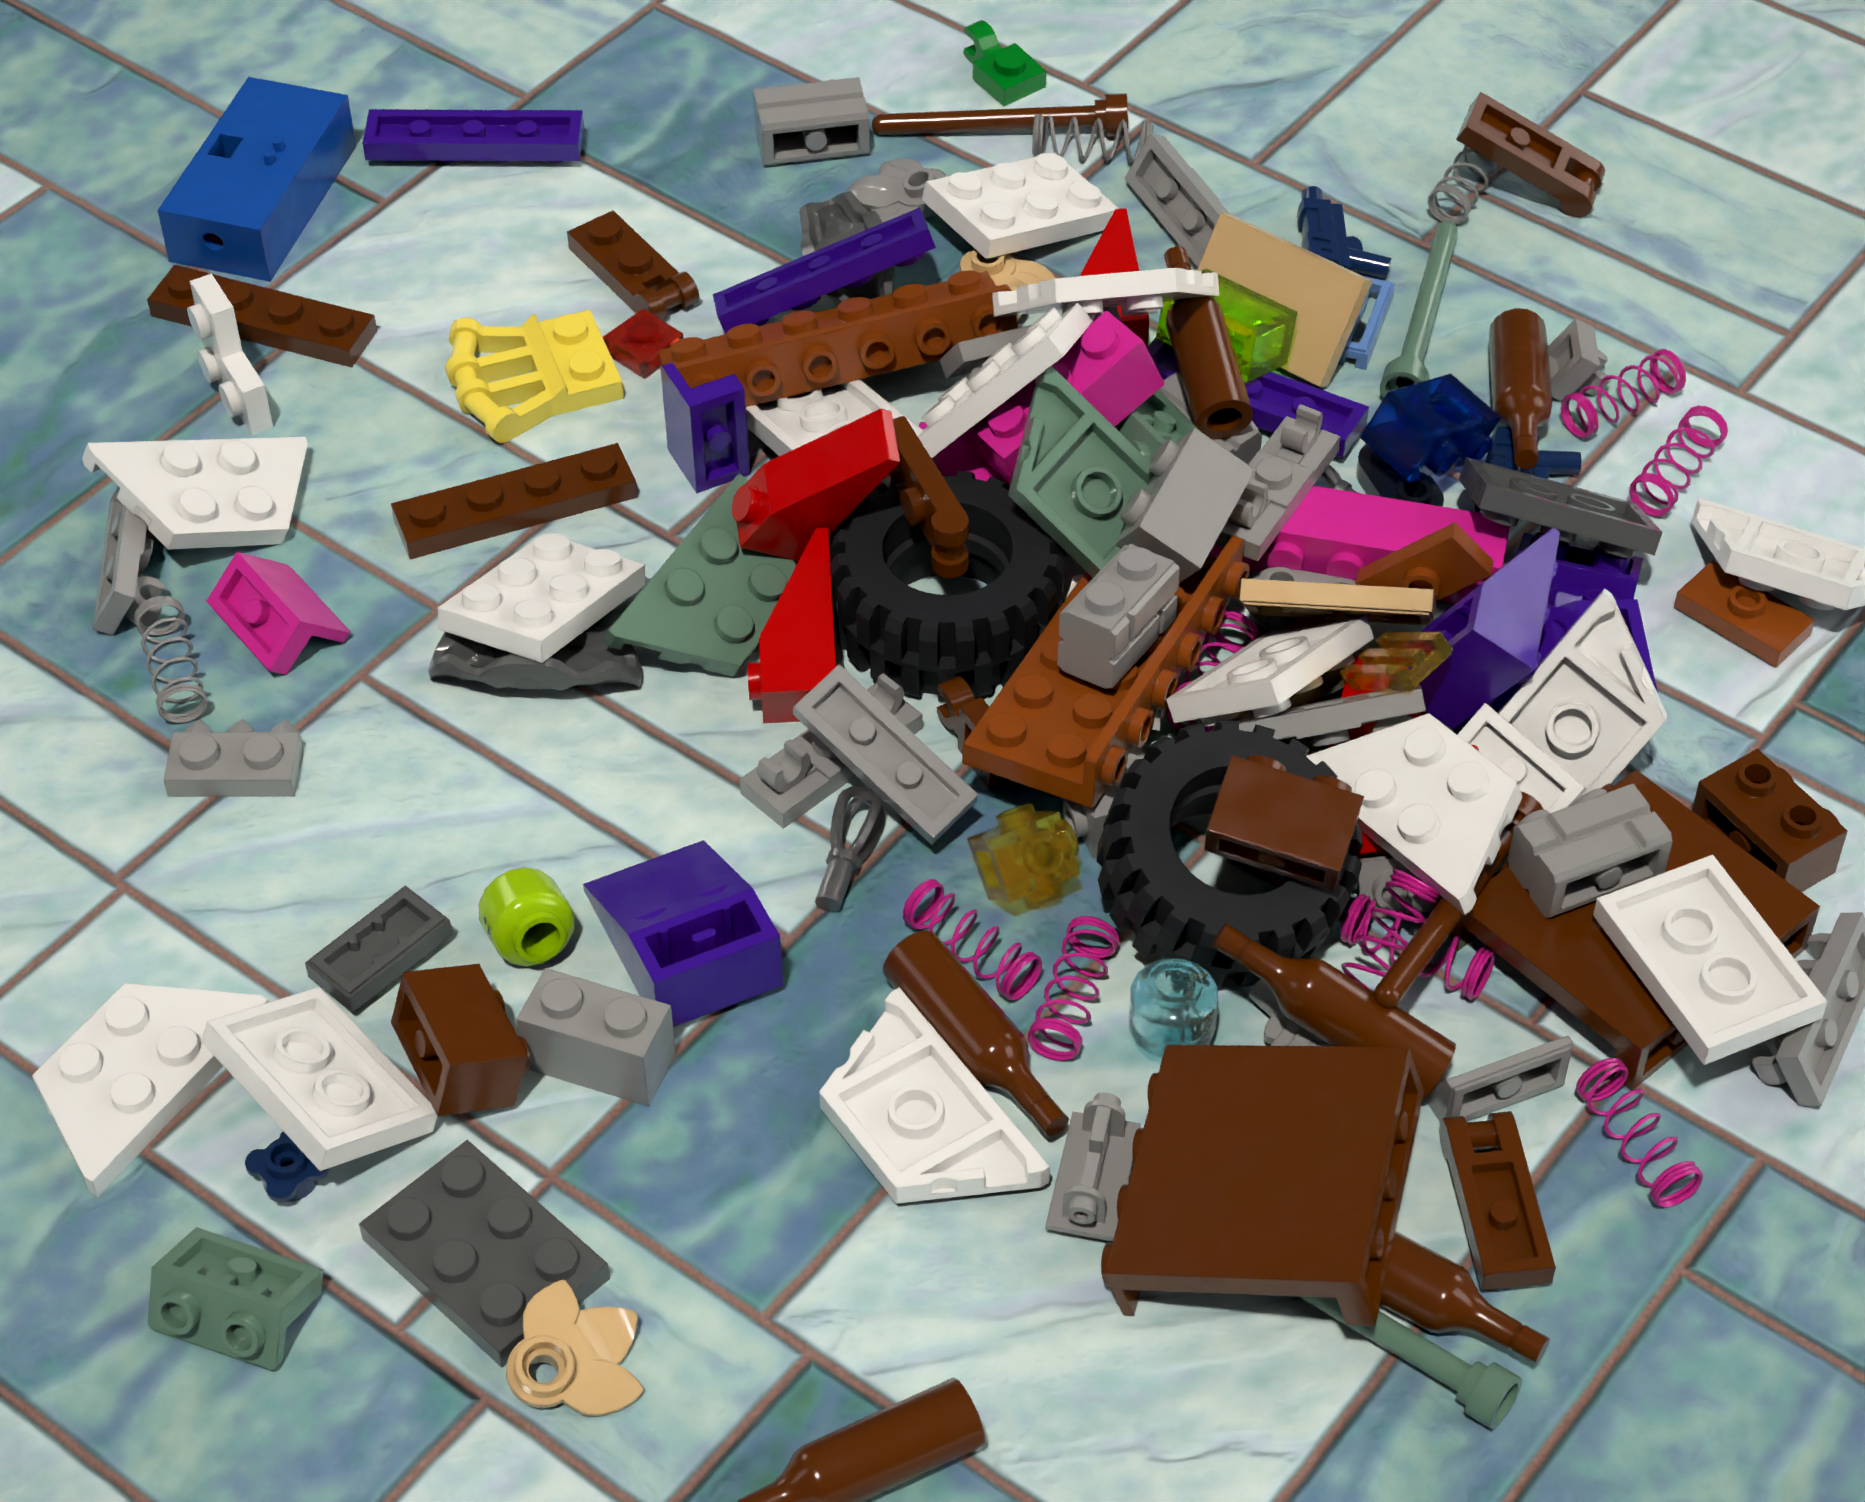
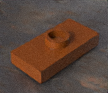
(1438, 561)
(1744, 614)

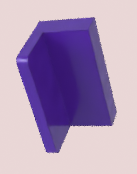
(706, 428)

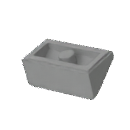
(1502, 1082)

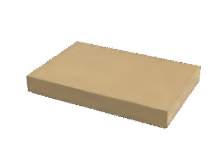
(1315, 287)
(1338, 601)

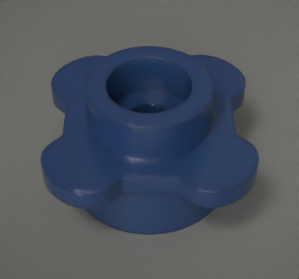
(284, 1182)

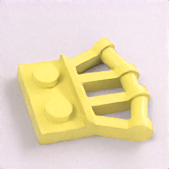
(565, 362)

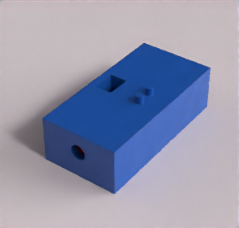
(257, 179)

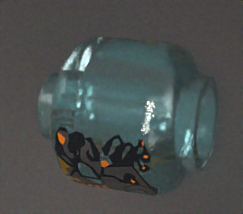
(1172, 1005)

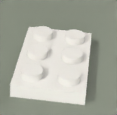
(1019, 204)
(1002, 376)
(542, 597)
(1270, 671)
(1709, 959)
(319, 1078)

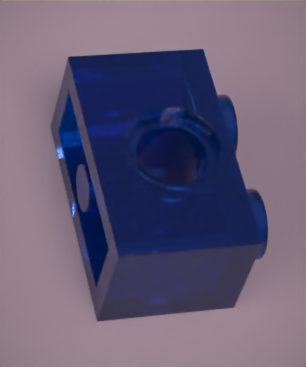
(1431, 427)

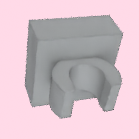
(1575, 360)

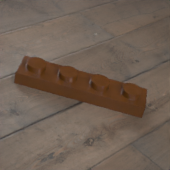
(273, 317)
(514, 500)

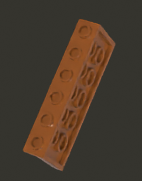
(845, 342)
(1077, 735)

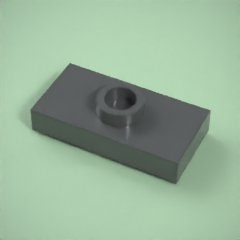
(378, 948)

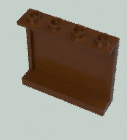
(1584, 968)
(1268, 1174)

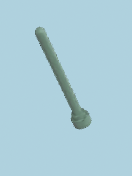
(1409, 366)
(1482, 1388)

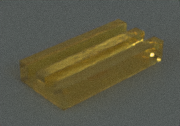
(1388, 666)

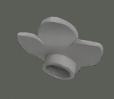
(895, 188)

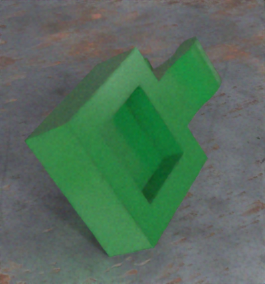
(1003, 72)

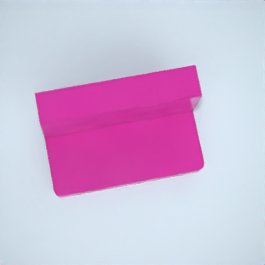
(272, 610)

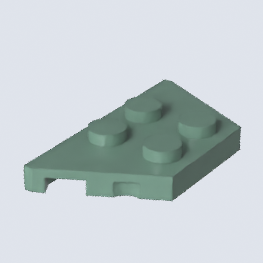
(1075, 472)
(706, 596)

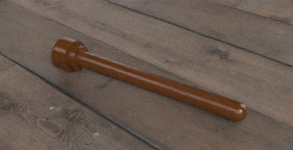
(1109, 110)
(1441, 923)

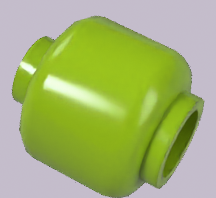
(526, 916)

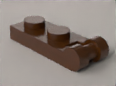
(1532, 154)
(631, 266)
(930, 503)
(1497, 1201)

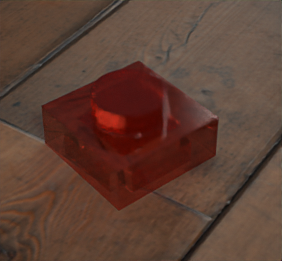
(638, 340)

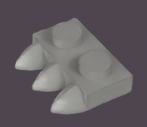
(234, 761)

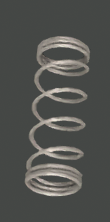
(1040, 137)
(1456, 191)
(163, 694)

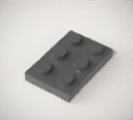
(1573, 511)
(479, 1247)

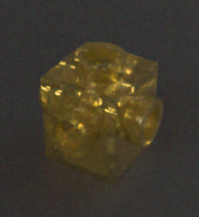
(1025, 855)

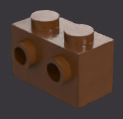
(1772, 819)
(1283, 821)
(459, 1039)

